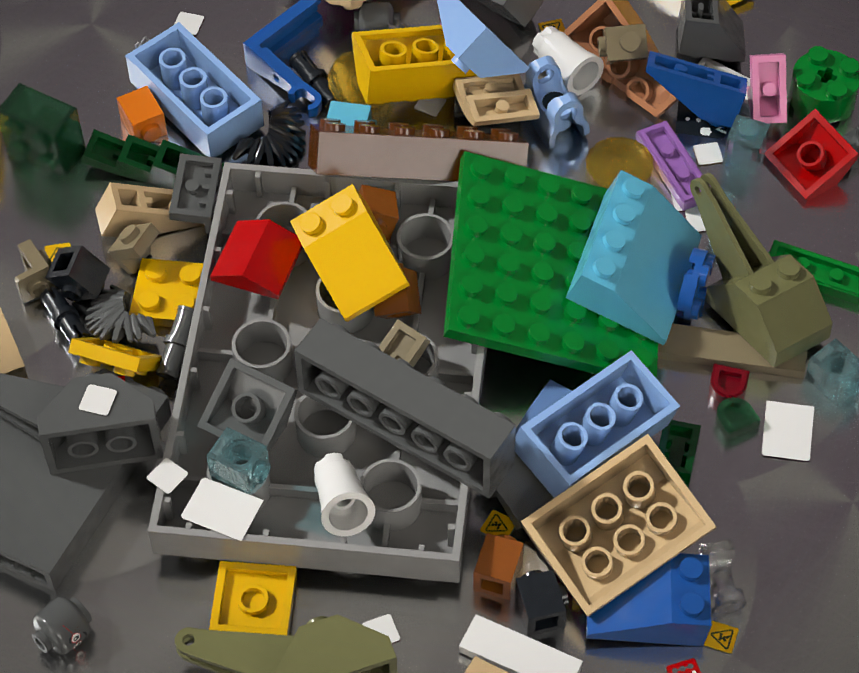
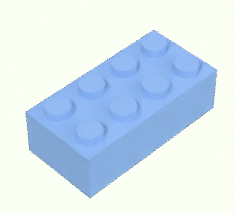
(195, 90)
(594, 423)

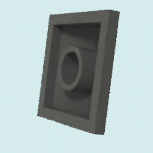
(249, 404)

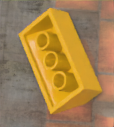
(404, 64)

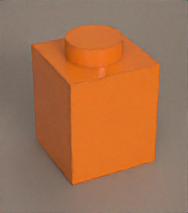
(142, 114)

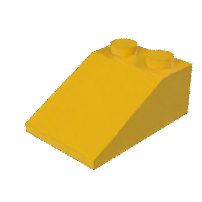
(350, 252)

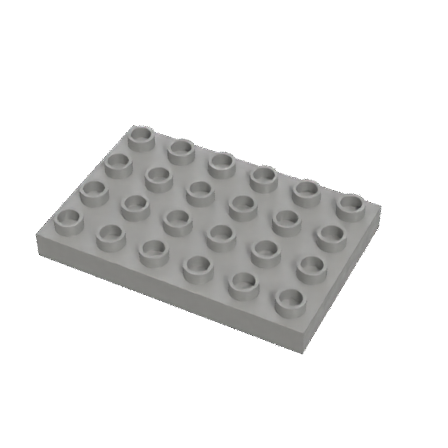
(417, 507)

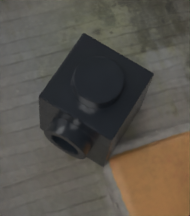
(77, 273)
(541, 601)

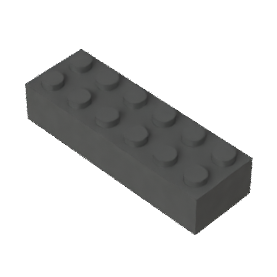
(406, 407)

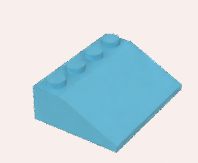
(635, 259)

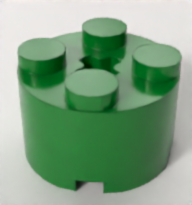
(825, 83)

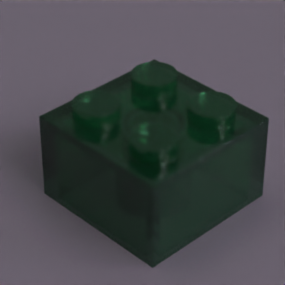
(41, 131)

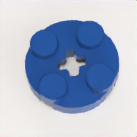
(693, 287)

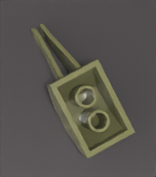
(761, 296)
(320, 646)

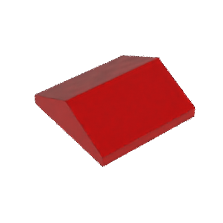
(812, 156)
(258, 257)

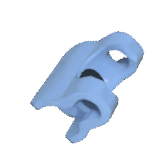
(555, 103)

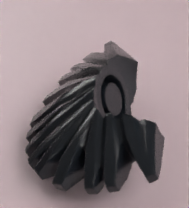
(281, 141)

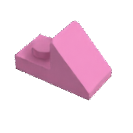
(768, 88)

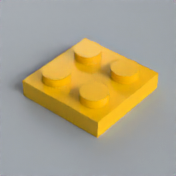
(163, 287)
(125, 359)
(253, 598)

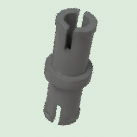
(175, 344)

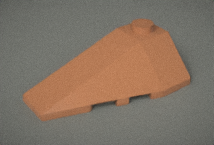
(625, 75)

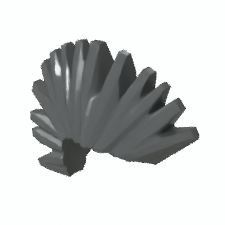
(111, 317)

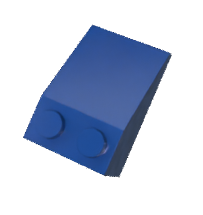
(661, 608)

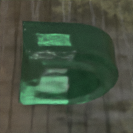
(736, 417)

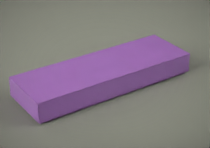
(671, 161)

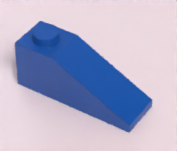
(703, 90)

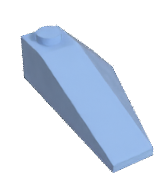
(475, 44)

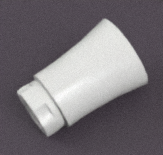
(578, 66)
(343, 501)

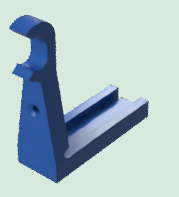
(264, 45)

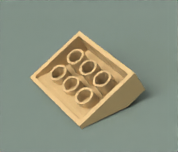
(617, 525)

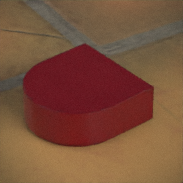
(728, 382)

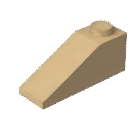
(136, 205)

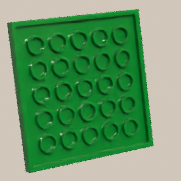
(514, 263)

